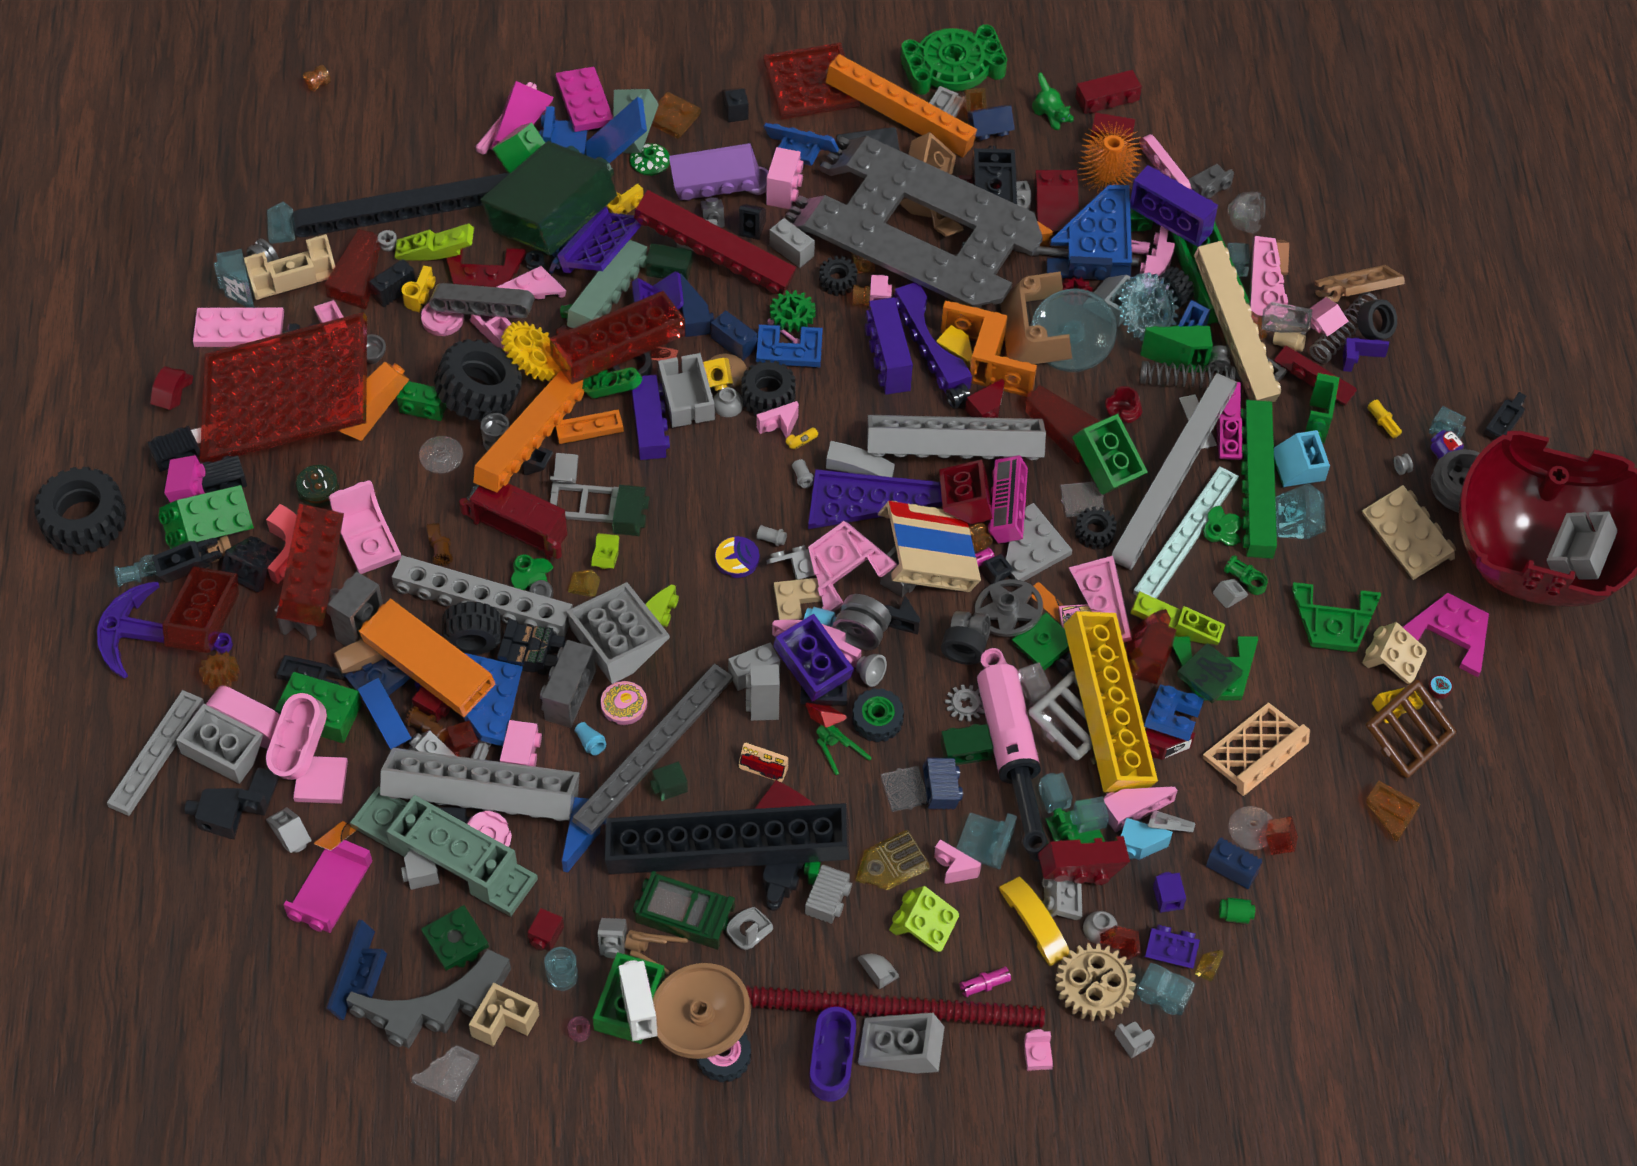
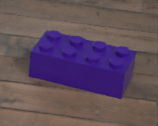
(1173, 205)
(889, 346)

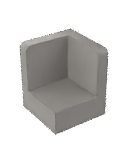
(1134, 1039)

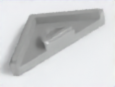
(1166, 821)

